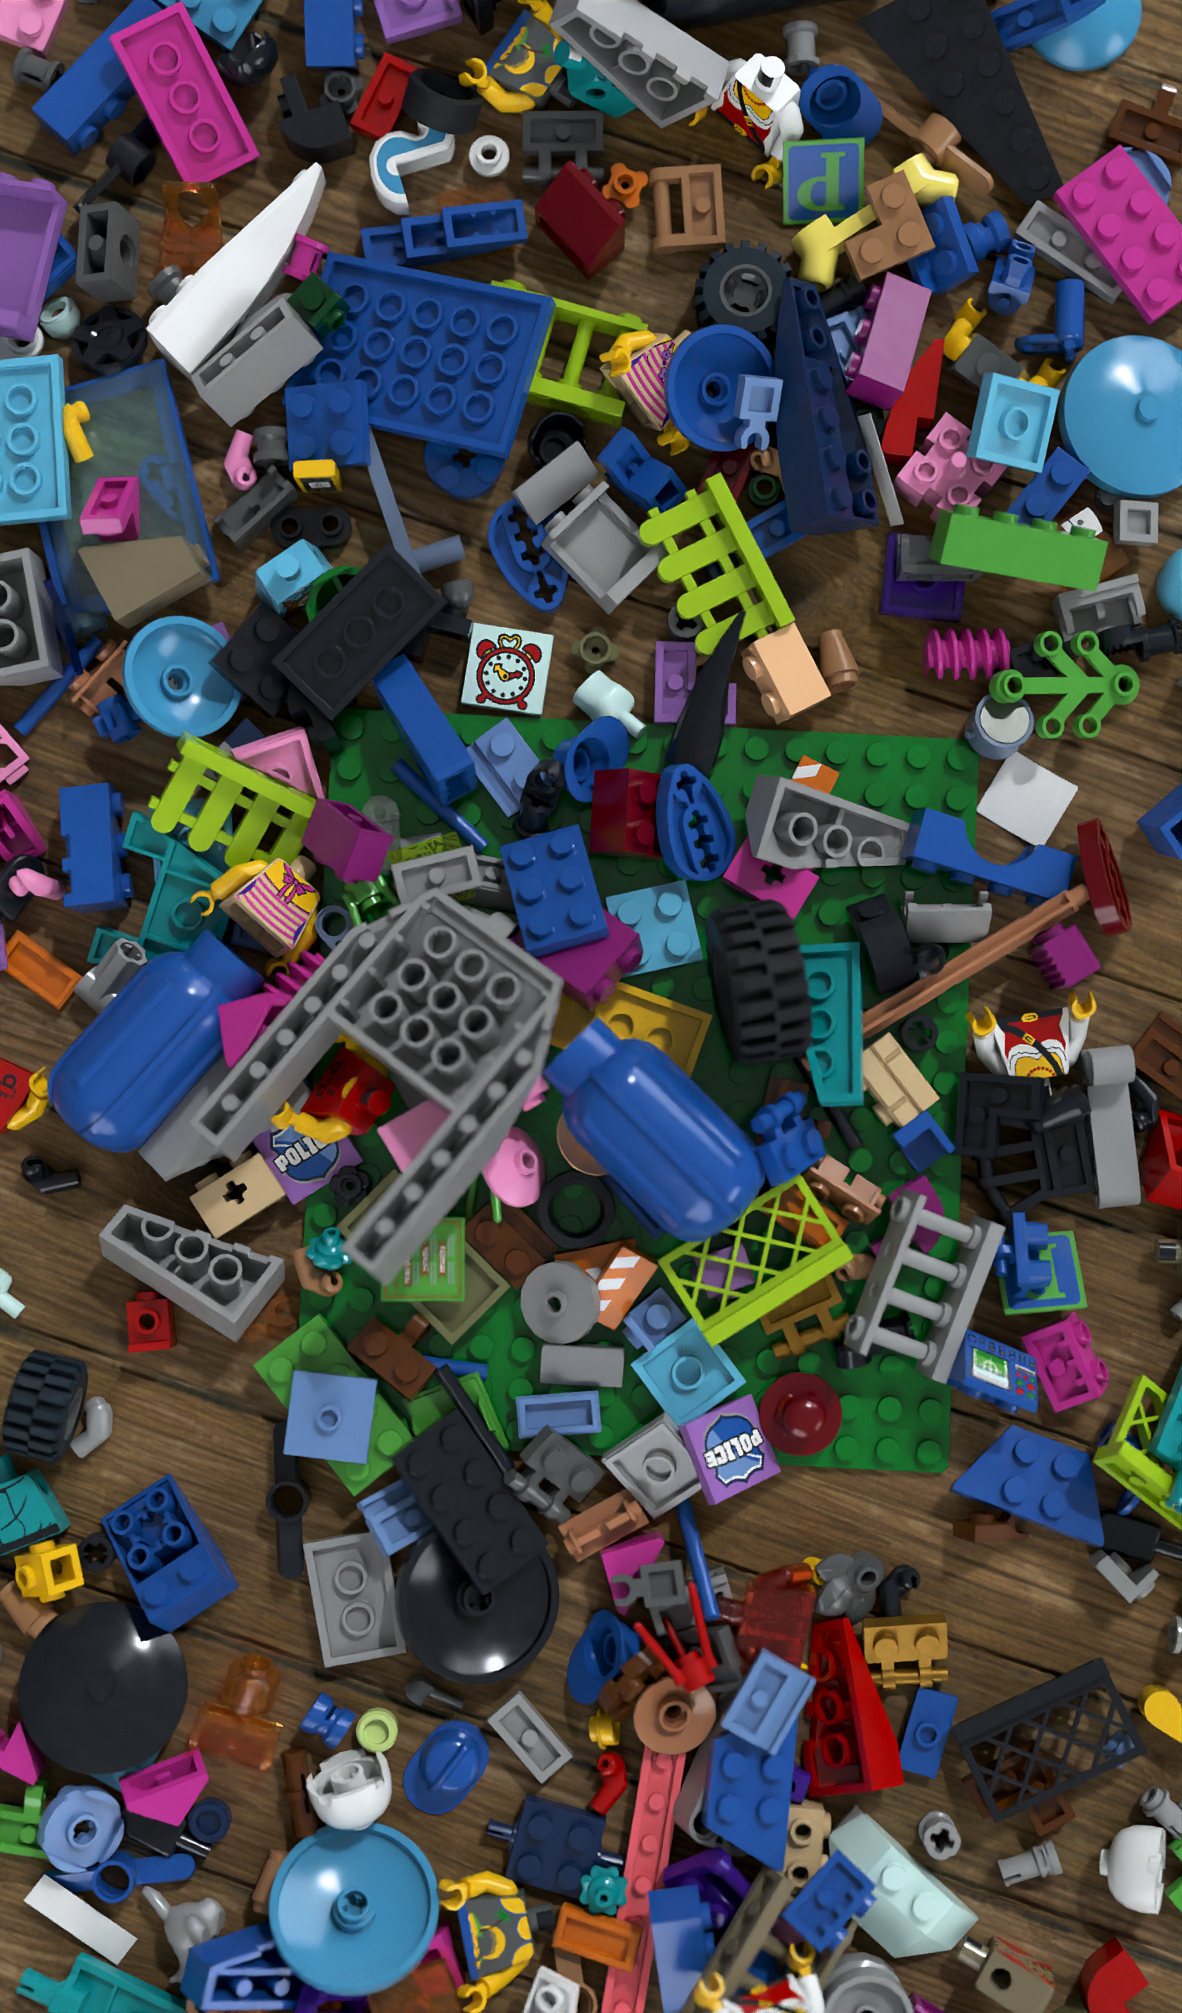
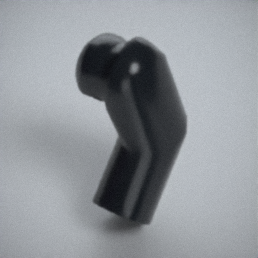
(1147, 1104)
(47, 1179)
(895, 1586)

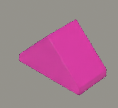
(17, 829)
(246, 1020)
(626, 1558)
(166, 1788)

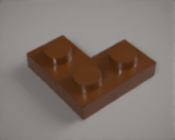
(1045, 1815)

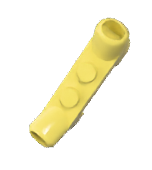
(822, 243)

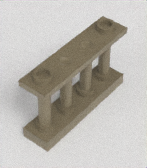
(750, 1933)

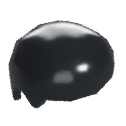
(250, 60)
(553, 435)

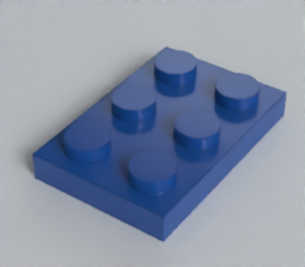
(554, 891)

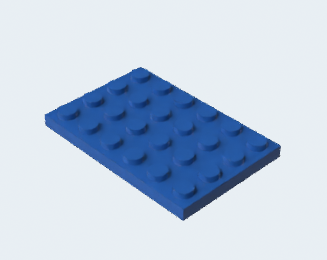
(436, 352)

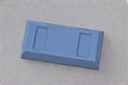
(564, 1412)

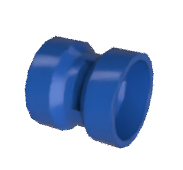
(988, 235)
(327, 1720)

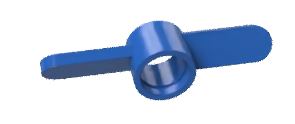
(140, 1872)

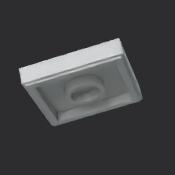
(654, 1466)

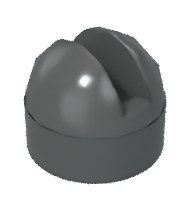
(458, 593)

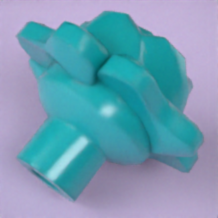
(327, 1250)
(603, 1890)

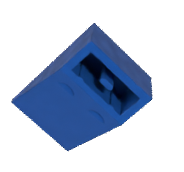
(168, 1555)

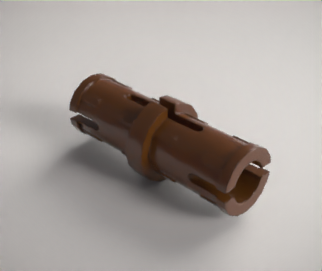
(296, 1774)

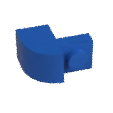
(639, 475)

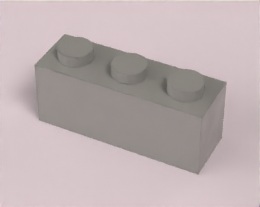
(256, 362)

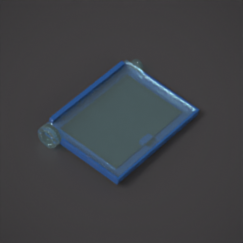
(131, 433)

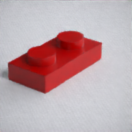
(382, 101)

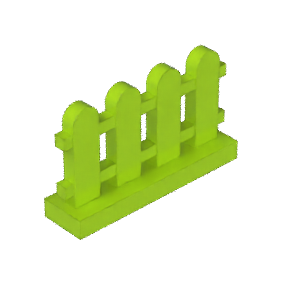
(716, 546)
(223, 794)

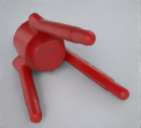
(692, 1670)

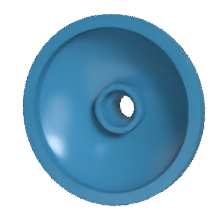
(1093, 39)
(178, 650)

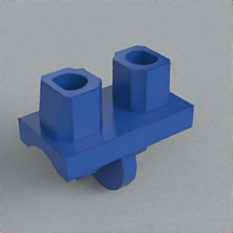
(1012, 279)
(1024, 1272)

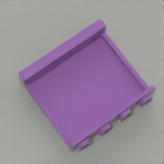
(29, 238)

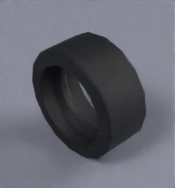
(441, 102)
(573, 1240)

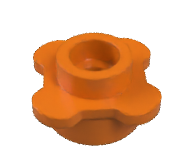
(625, 197)

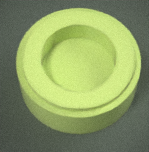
(377, 1730)

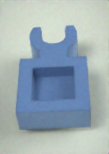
(756, 403)

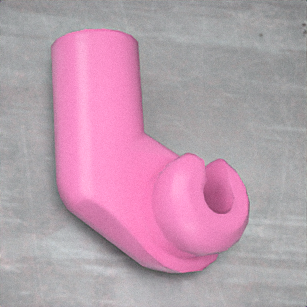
(238, 463)
(37, 883)

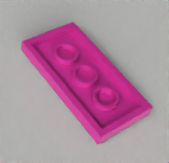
(184, 96)
(1128, 231)

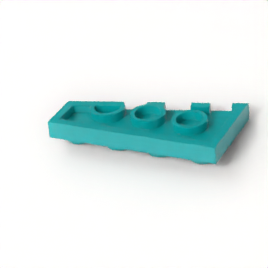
(837, 1020)

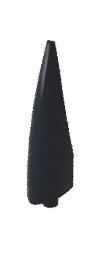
(702, 720)

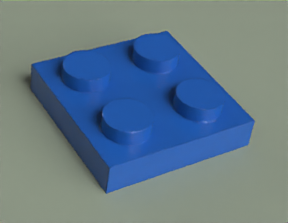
(328, 423)

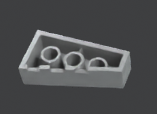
(643, 56)
(199, 1273)

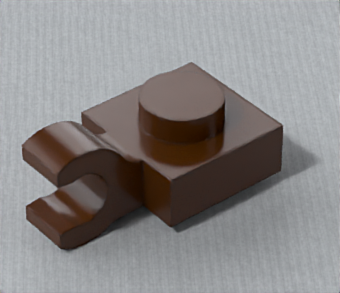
(984, 1528)

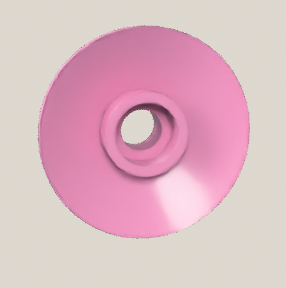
(516, 1170)

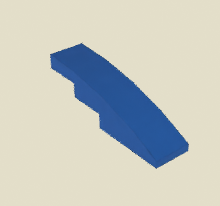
(448, 235)

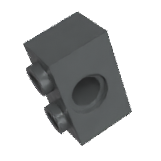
(108, 252)

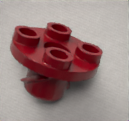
(800, 1414)

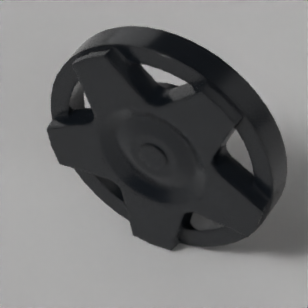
(110, 339)

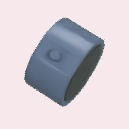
(999, 728)

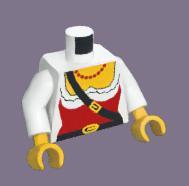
(762, 108)
(1033, 1043)
(777, 1996)

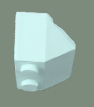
(912, 1906)

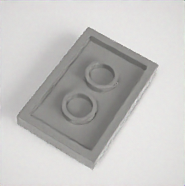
(353, 1598)

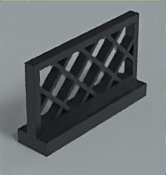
(1034, 1703)

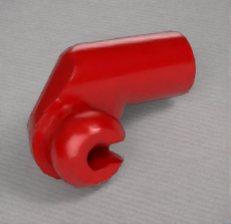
(614, 1781)

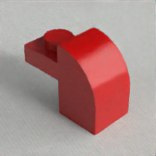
(1110, 1979)

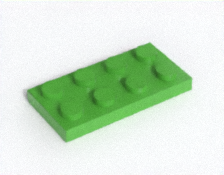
(321, 1350)

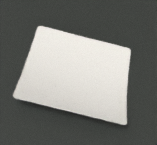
(1026, 799)

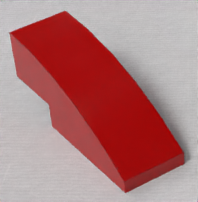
(914, 408)

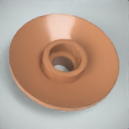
(675, 1730)

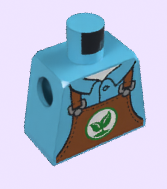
(289, 577)

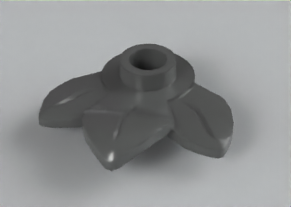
(845, 1586)

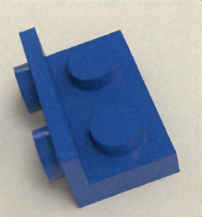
(952, 258)
(830, 1901)

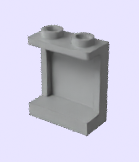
(601, 547)

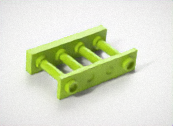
(566, 393)

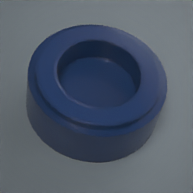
(210, 1820)

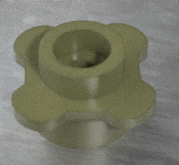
(596, 638)

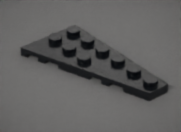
(966, 73)

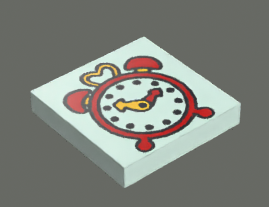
(507, 669)

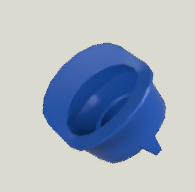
(840, 104)
(598, 747)
(600, 1655)
(446, 1767)

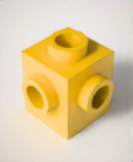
(48, 1570)

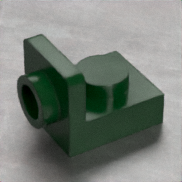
(319, 305)

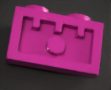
(1067, 1362)

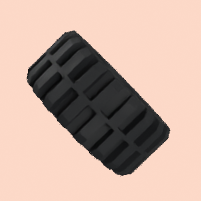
(759, 982)

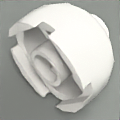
(351, 1789)
(1136, 1867)

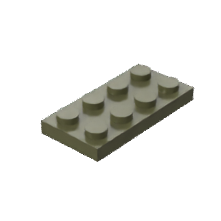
(482, 1281)

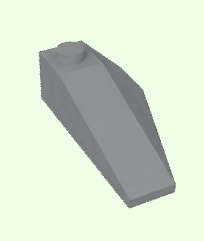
(815, 829)
(177, 1146)

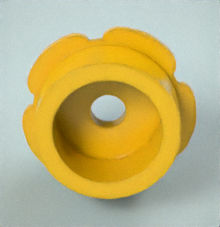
(604, 1729)

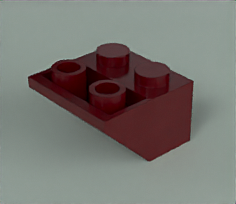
(581, 220)
(625, 814)

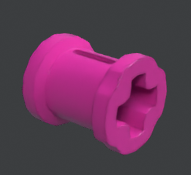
(305, 257)

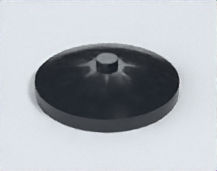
(468, 1633)
(102, 1688)

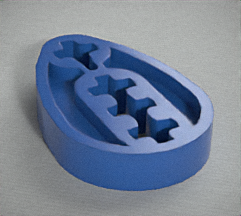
(522, 574)
(713, 823)

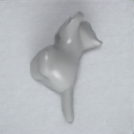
(186, 1924)

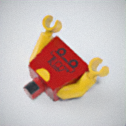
(21, 1095)
(344, 1099)

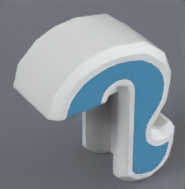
(403, 154)

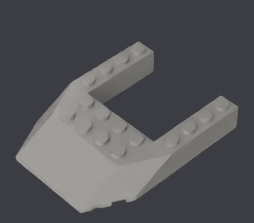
(442, 1010)

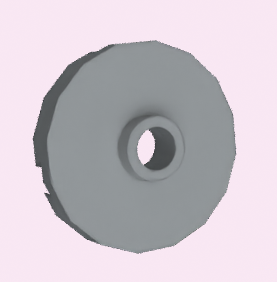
(577, 1296)

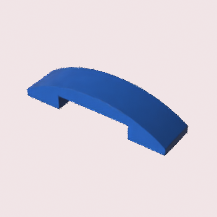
(1033, 20)

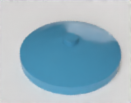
(1126, 416)
(354, 1909)

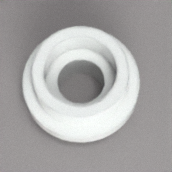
(491, 167)

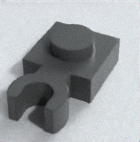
(659, 1584)

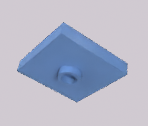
(330, 1416)

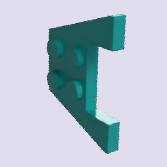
(170, 918)

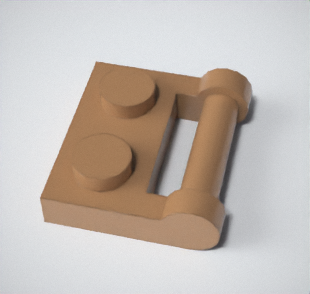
(700, 208)

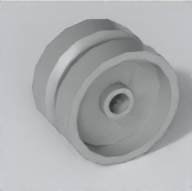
(864, 1986)

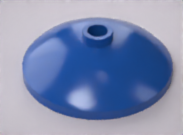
(714, 357)

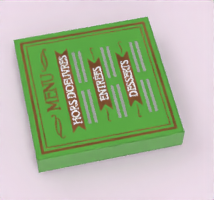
(434, 1269)

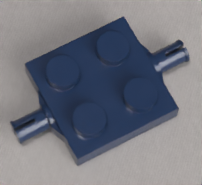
(554, 1845)

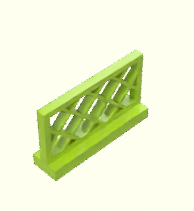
(774, 1290)
(1127, 1464)

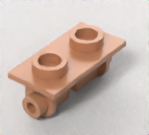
(92, 685)
(858, 1201)
(602, 1524)

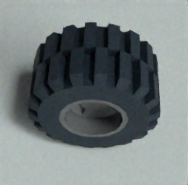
(742, 290)
(44, 1406)

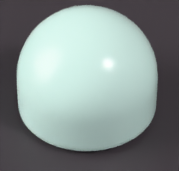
(63, 324)

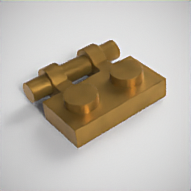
(810, 1301)
(906, 1639)

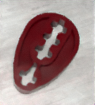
(1103, 879)

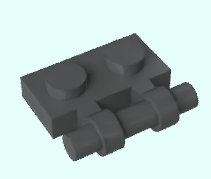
(561, 135)
(562, 1464)

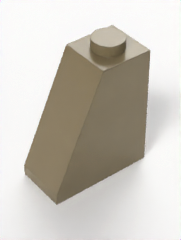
(145, 575)

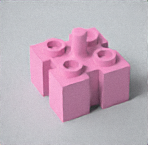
(945, 471)

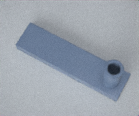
(422, 558)

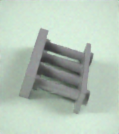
(963, 1288)

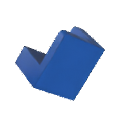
(922, 1141)

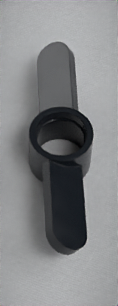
(128, 158)
(288, 1525)

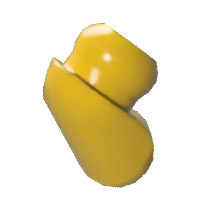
(74, 436)

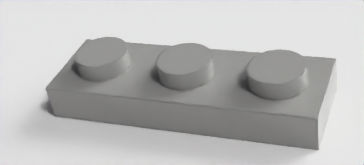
(1065, 249)

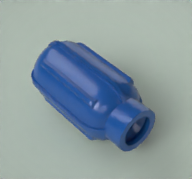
(149, 1044)
(656, 1132)

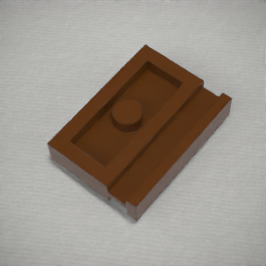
(1160, 1054)
(513, 1245)

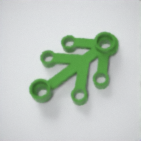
(1073, 685)

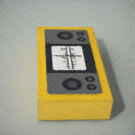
(318, 476)

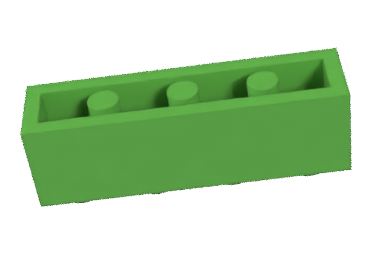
(1018, 549)

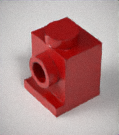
(163, 1333)

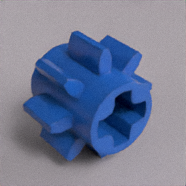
(117, 719)

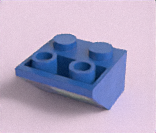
(995, 1373)

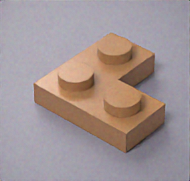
(900, 232)

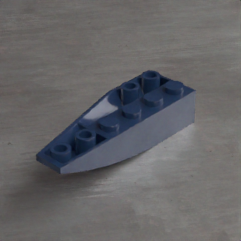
(816, 425)

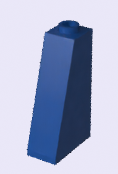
(425, 731)

